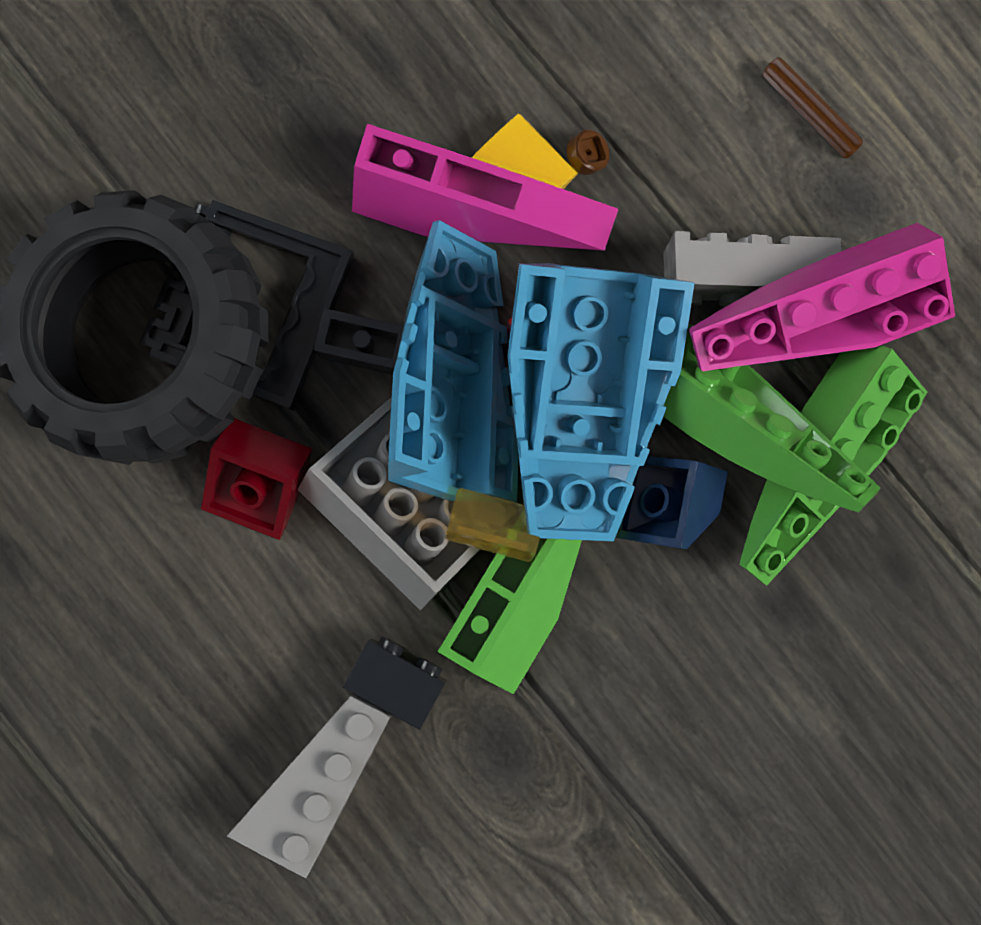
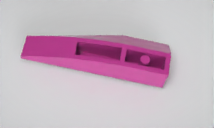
(421, 183)
(834, 304)

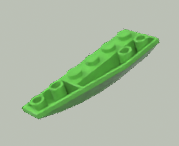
(862, 412)
(763, 432)
(512, 613)

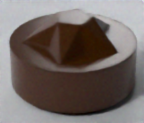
(588, 152)

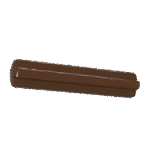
(812, 107)

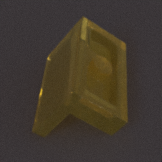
(491, 525)

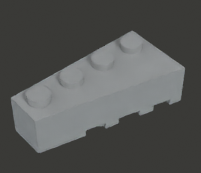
(735, 269)
(308, 797)

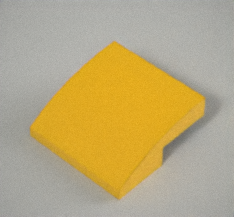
(526, 152)

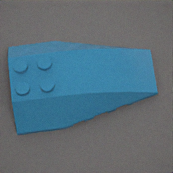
(451, 378)
(588, 387)

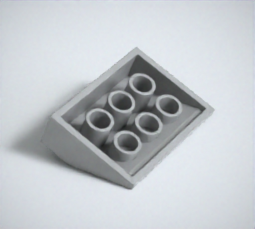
(384, 520)

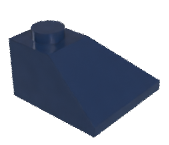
(672, 502)

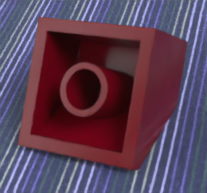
(254, 478)

